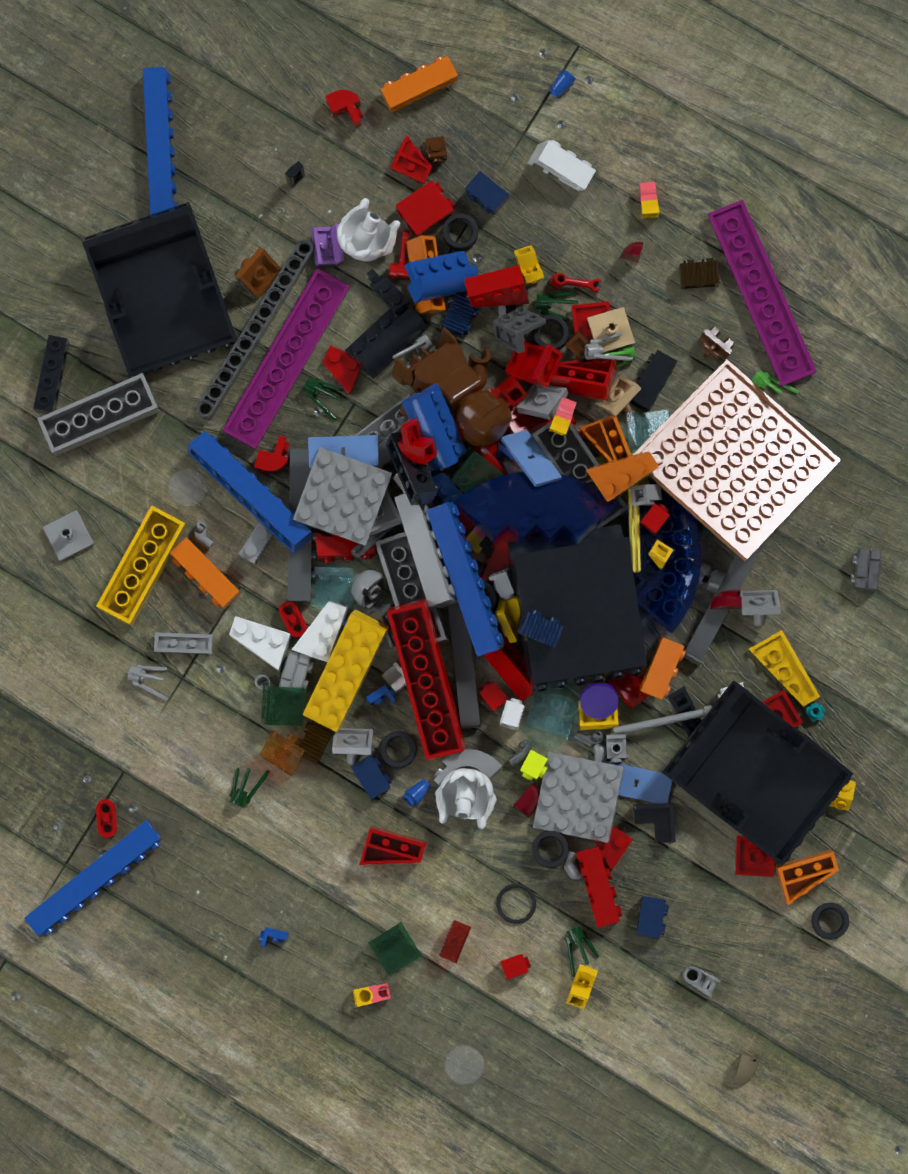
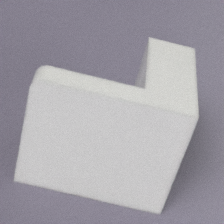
(395, 677)

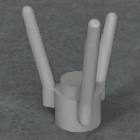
(418, 344)
(594, 351)
(137, 674)

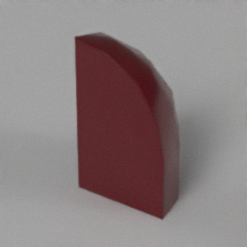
(632, 251)
(727, 600)
(528, 801)

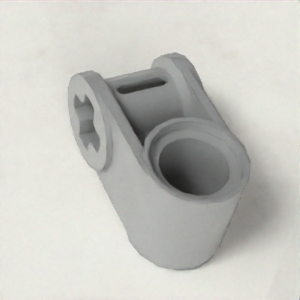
(701, 981)

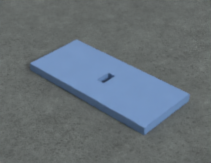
(356, 447)
(539, 468)
(651, 786)

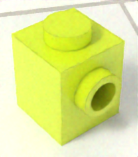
(534, 766)

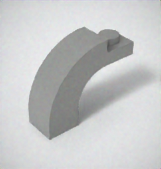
(468, 758)

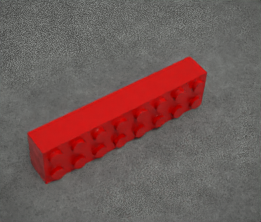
(426, 679)

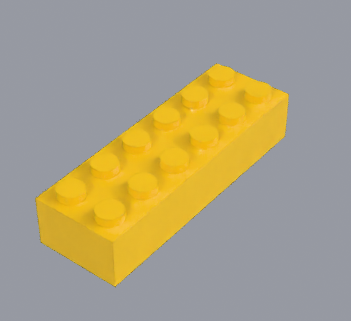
(141, 566)
(346, 670)

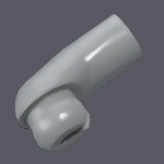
(200, 535)
(600, 753)
(570, 867)

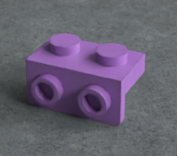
(326, 246)

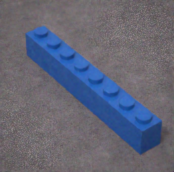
(159, 139)
(249, 491)
(465, 578)
(93, 878)

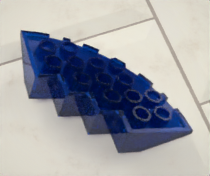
(521, 508)
(669, 591)

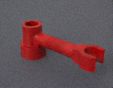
(399, 270)
(555, 284)

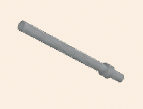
(662, 721)

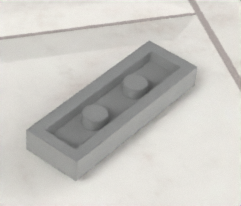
(183, 643)

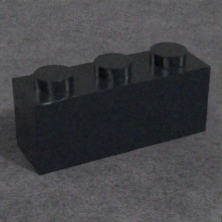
(653, 379)

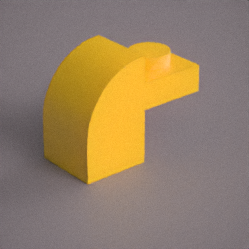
(529, 264)
(581, 986)

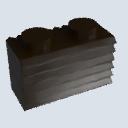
(699, 274)
(315, 741)

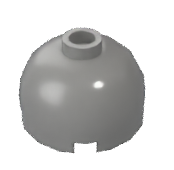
(368, 587)

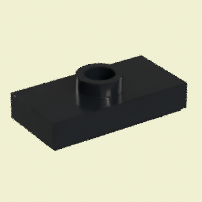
(294, 174)

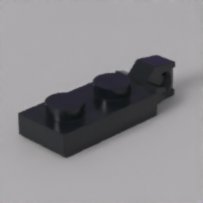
(387, 292)

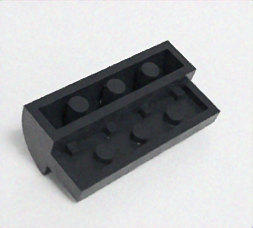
(386, 338)

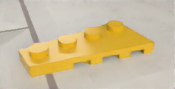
(784, 664)

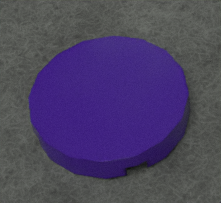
(599, 700)

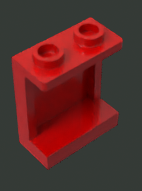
(424, 208)
(535, 364)

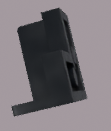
(661, 815)

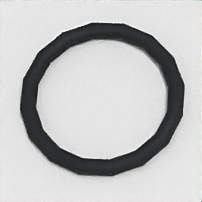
(499, 900)

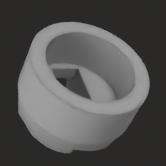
(258, 678)

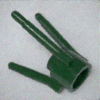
(545, 302)
(315, 387)
(240, 796)
(576, 937)

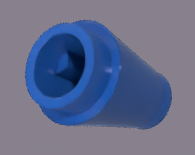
(562, 83)
(416, 793)

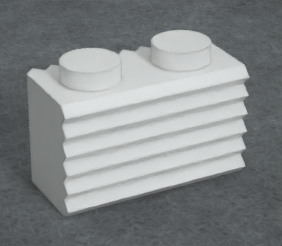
(512, 714)

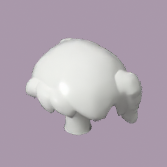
(365, 234)
(466, 796)

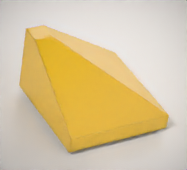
(660, 553)

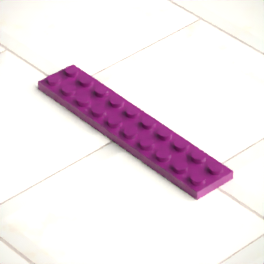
(762, 293)
(286, 359)

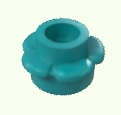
(810, 712)

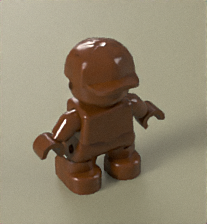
(476, 410)

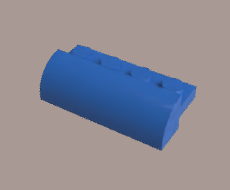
(439, 276)
(436, 423)

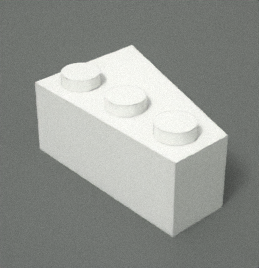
(562, 164)
(323, 632)
(262, 640)

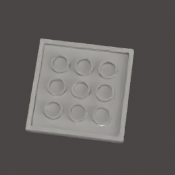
(342, 496)
(578, 797)

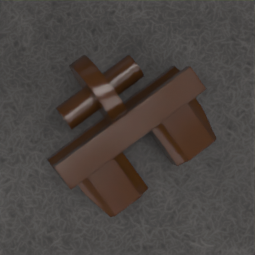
(715, 346)

